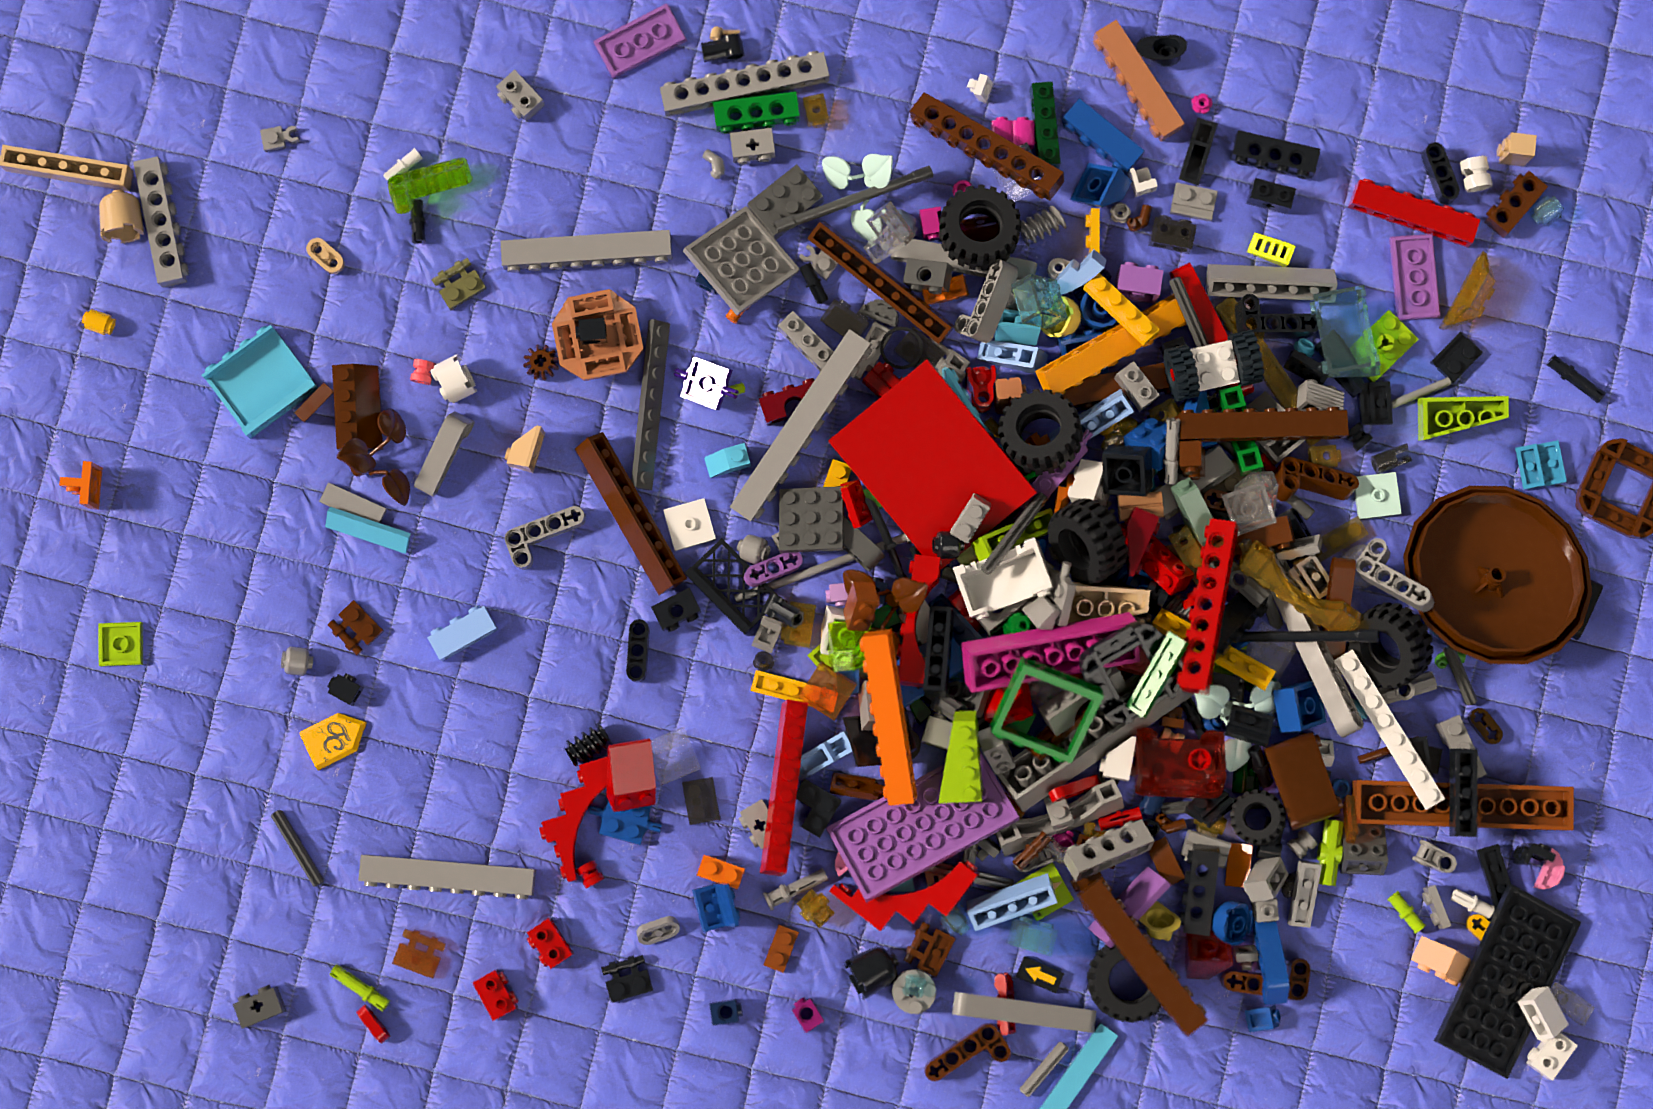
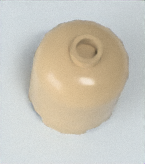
(120, 217)

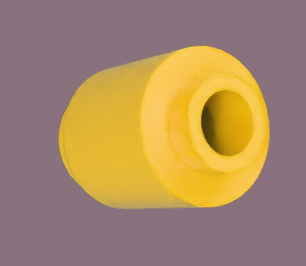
(98, 322)

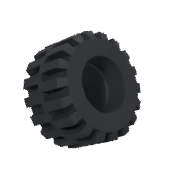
(1253, 798)

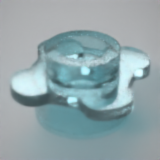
(908, 989)

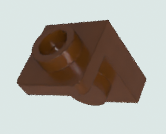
(1172, 719)

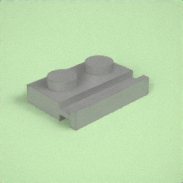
(1193, 202)

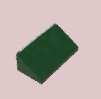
(1245, 779)

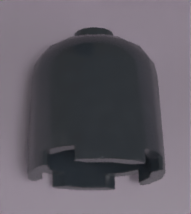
(872, 971)

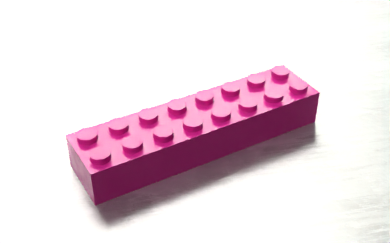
(993, 660)

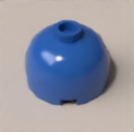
(1232, 922)

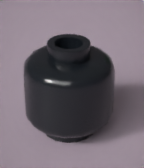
(947, 545)

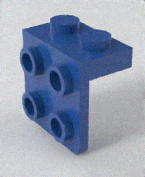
(716, 906)

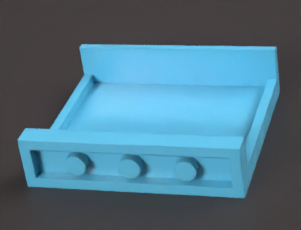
(260, 381)

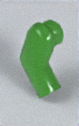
(1441, 660)

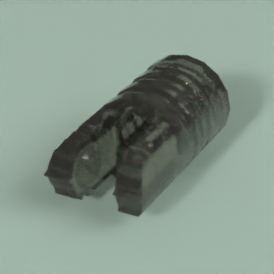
(1388, 460)

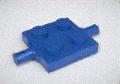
(626, 824)

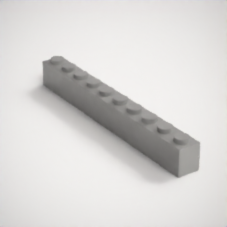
(801, 425)

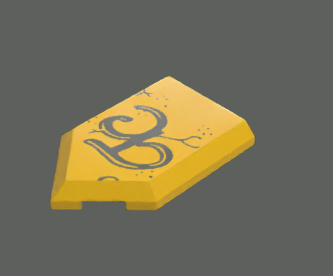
(332, 739)

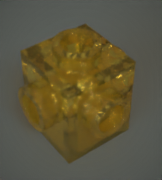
(815, 908)

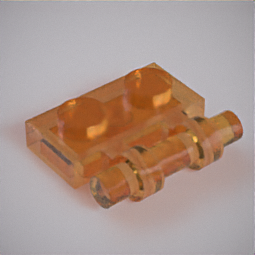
(417, 960)

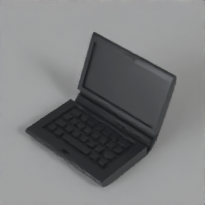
(864, 742)

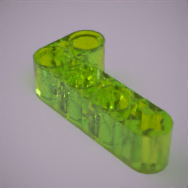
(427, 181)

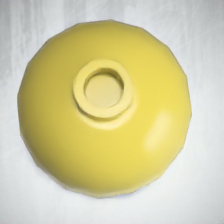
(1068, 325)

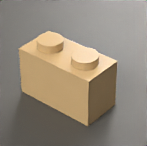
(1517, 149)

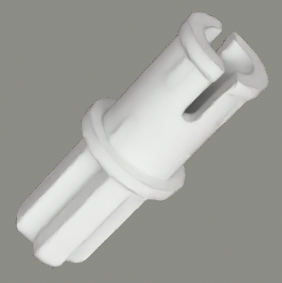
(404, 164)
(1472, 903)

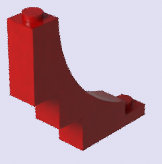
(942, 896)

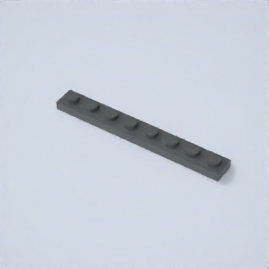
(650, 404)

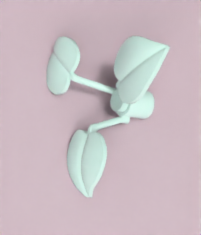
(876, 173)
(1217, 704)

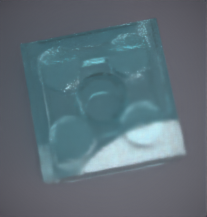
(1039, 301)
(1032, 937)

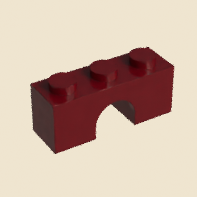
(774, 403)

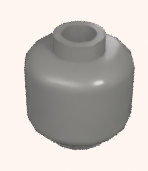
(753, 549)
(296, 661)

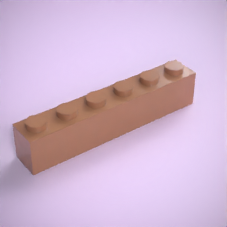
(1138, 81)

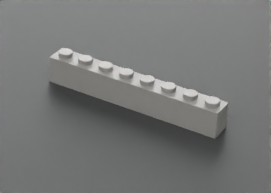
(586, 250)
(447, 875)

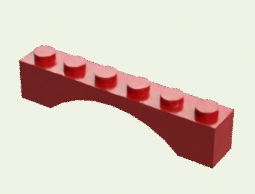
(912, 664)

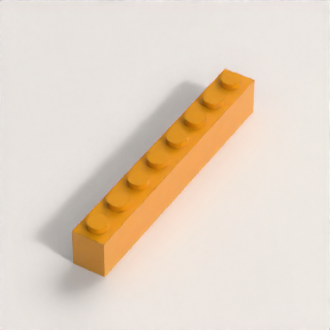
(1107, 349)

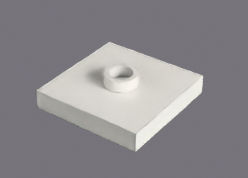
(689, 524)

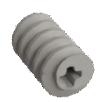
(1041, 224)

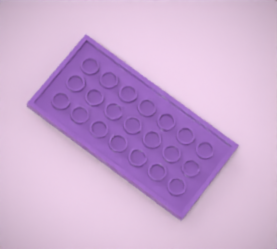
(901, 841)

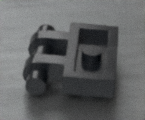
(628, 985)

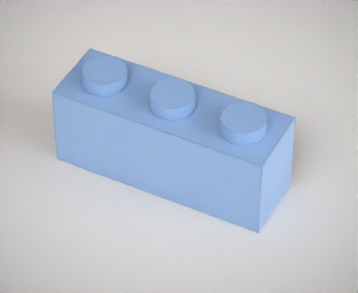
(462, 632)

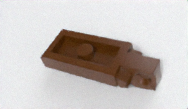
(856, 787)

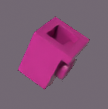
(930, 222)

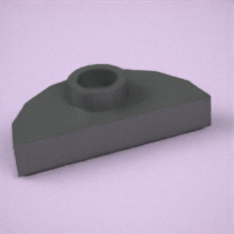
(881, 311)

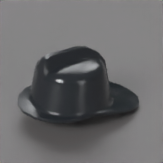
(1162, 49)

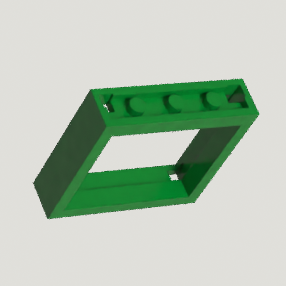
(1058, 679)

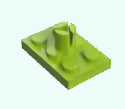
(1391, 341)

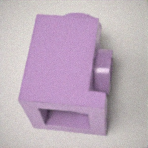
(836, 594)

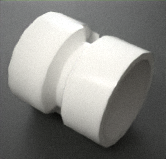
(1476, 174)

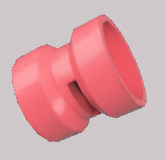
(421, 374)

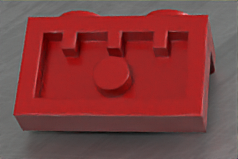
(855, 502)

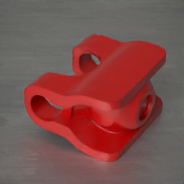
(980, 384)

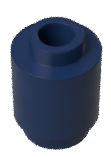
(1152, 804)

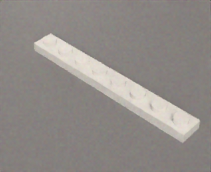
(1389, 729)

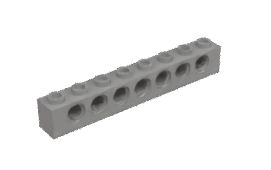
(756, 87)

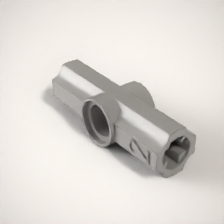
(1422, 684)

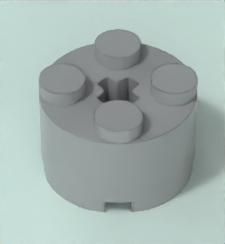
(912, 1004)

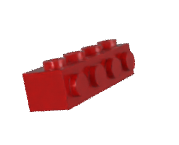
(1165, 567)

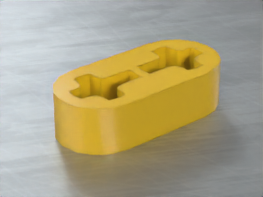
(1477, 932)

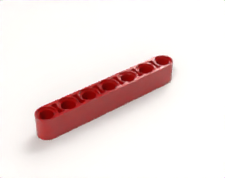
(1204, 310)

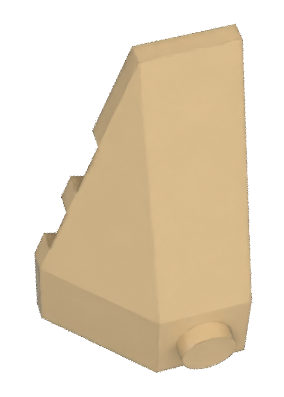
(1101, 600)

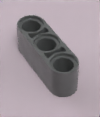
(861, 547)

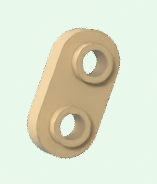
(326, 256)

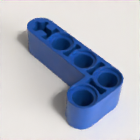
(1272, 963)

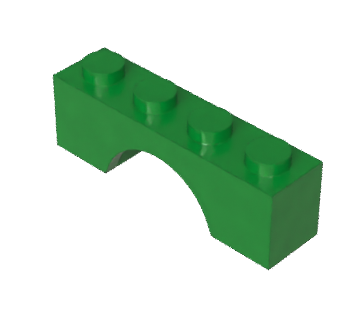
(1245, 452)

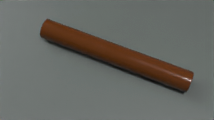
(1374, 755)

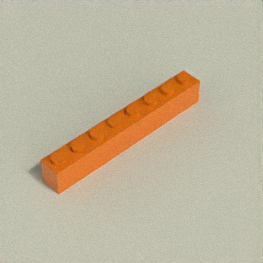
(889, 717)

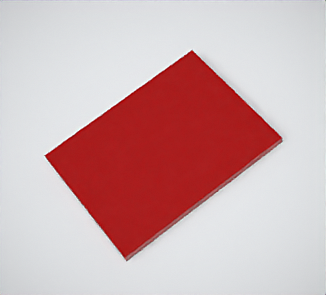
(928, 457)

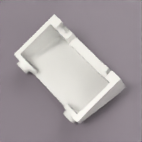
(1016, 578)

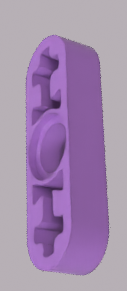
(778, 560)

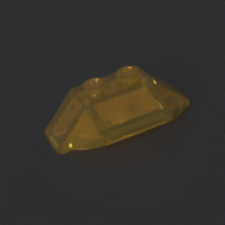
(1472, 294)

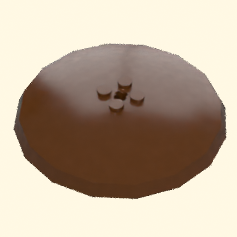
(1500, 574)

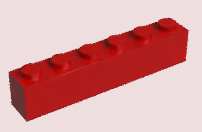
(1414, 212)

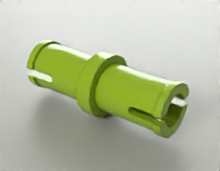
(1406, 912)

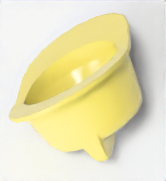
(1160, 922)

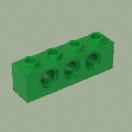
(745, 106)

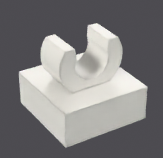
(981, 88)

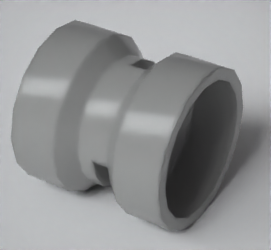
(1302, 844)

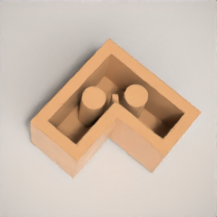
(1445, 961)

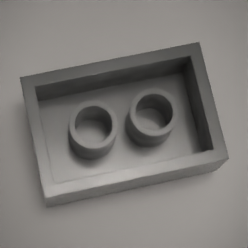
(784, 198)

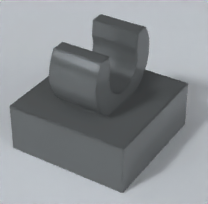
(988, 847)
(1244, 955)

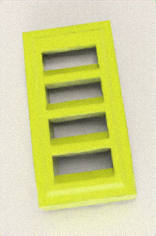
(1289, 248)

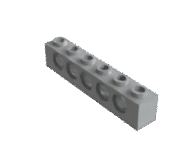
(145, 171)

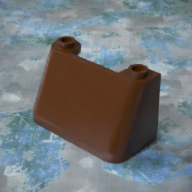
(1302, 780)

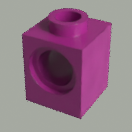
(807, 1024)

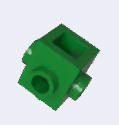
(1018, 623)

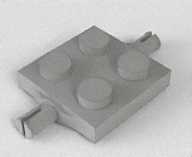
(1062, 593)

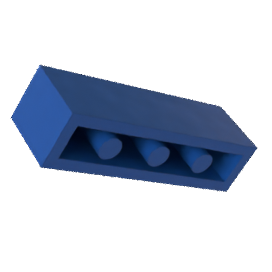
(1102, 136)

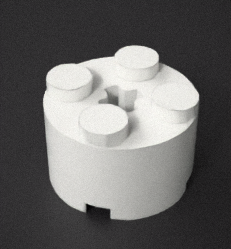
(455, 379)

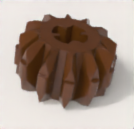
(534, 359)

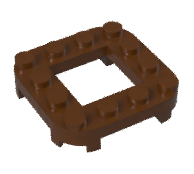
(1589, 492)

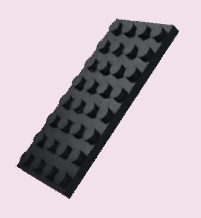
(1515, 955)

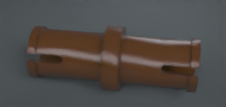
(1032, 850)

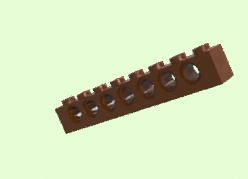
(981, 136)

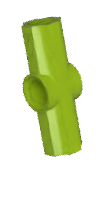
(1330, 851)

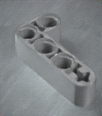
(990, 303)
(452, 432)
(546, 533)
(1396, 580)

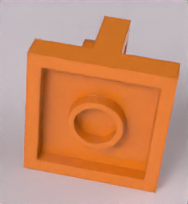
(87, 486)

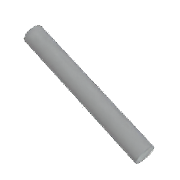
(1420, 392)

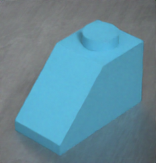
(727, 460)

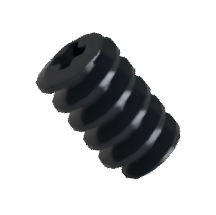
(587, 744)

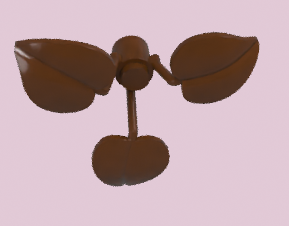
(361, 462)
(904, 593)

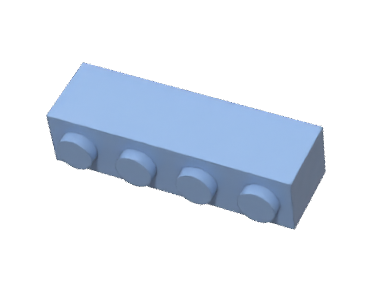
(1011, 902)

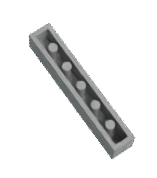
(1268, 281)

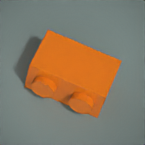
(720, 872)

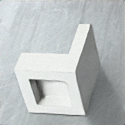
(1142, 181)

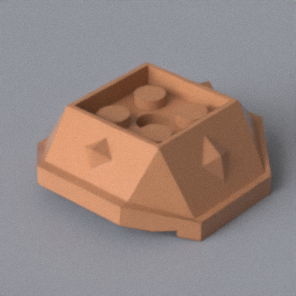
(599, 359)

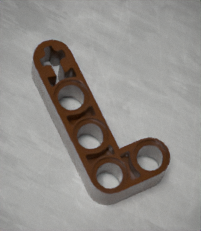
(1312, 477)
(1301, 979)
(963, 1055)

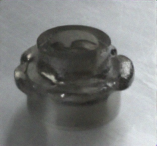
(763, 656)

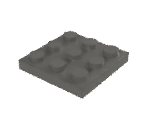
(811, 519)

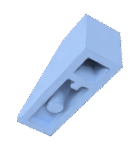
(1012, 356)

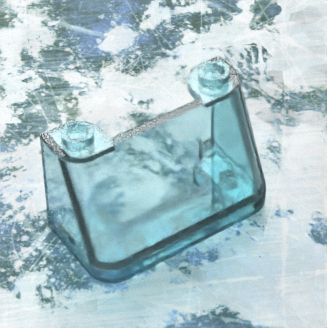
(1345, 333)

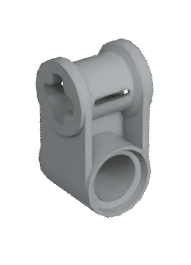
(1430, 857)
(1042, 860)

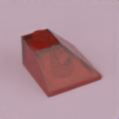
(1206, 956)

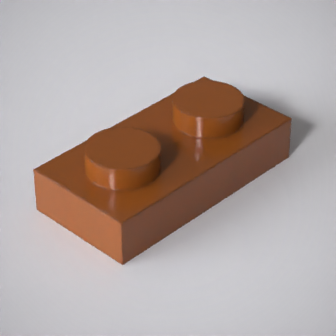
(781, 948)

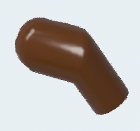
(1140, 221)
(1168, 825)

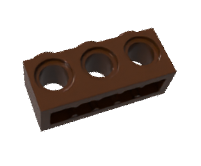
(1525, 201)

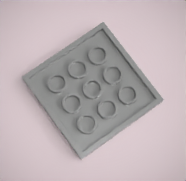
(741, 260)

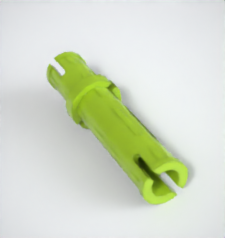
(359, 987)

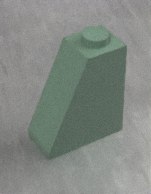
(1192, 508)

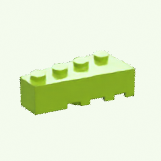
(1451, 414)
(963, 764)

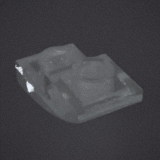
(1572, 1004)

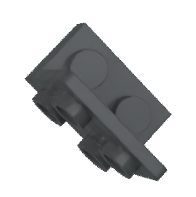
(1368, 853)

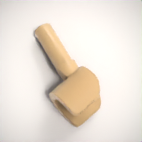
(717, 33)

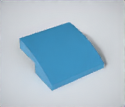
(1541, 465)

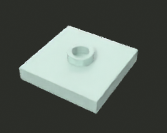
(1377, 496)

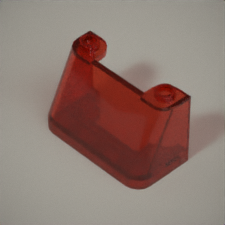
(1165, 770)

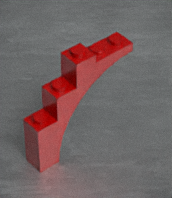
(575, 804)

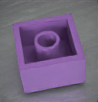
(1139, 282)

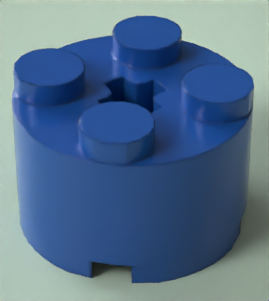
(1092, 317)

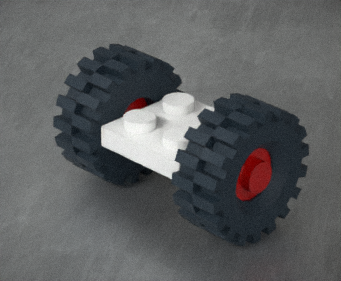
(1213, 365)

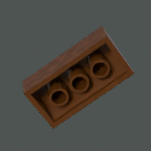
(357, 404)

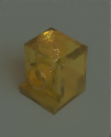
(813, 102)
(1169, 407)
(1315, 455)

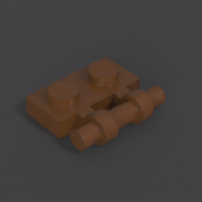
(360, 623)
(935, 952)

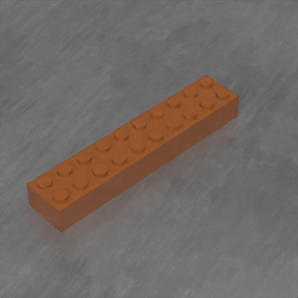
(1496, 806)

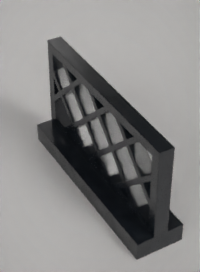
(715, 594)

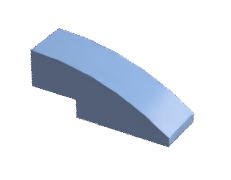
(1078, 274)
(824, 755)

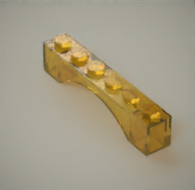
(1333, 615)

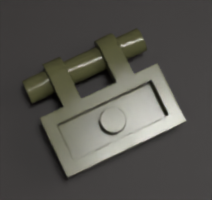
(463, 288)

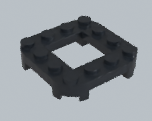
(1111, 647)

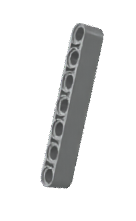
(934, 252)
(1024, 1012)

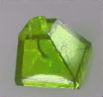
(844, 647)

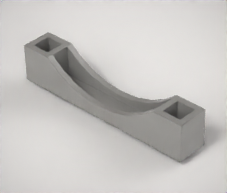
(1093, 805)

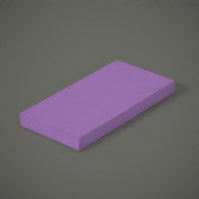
(640, 41)
(1414, 277)
(1137, 898)

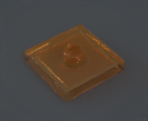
(827, 691)

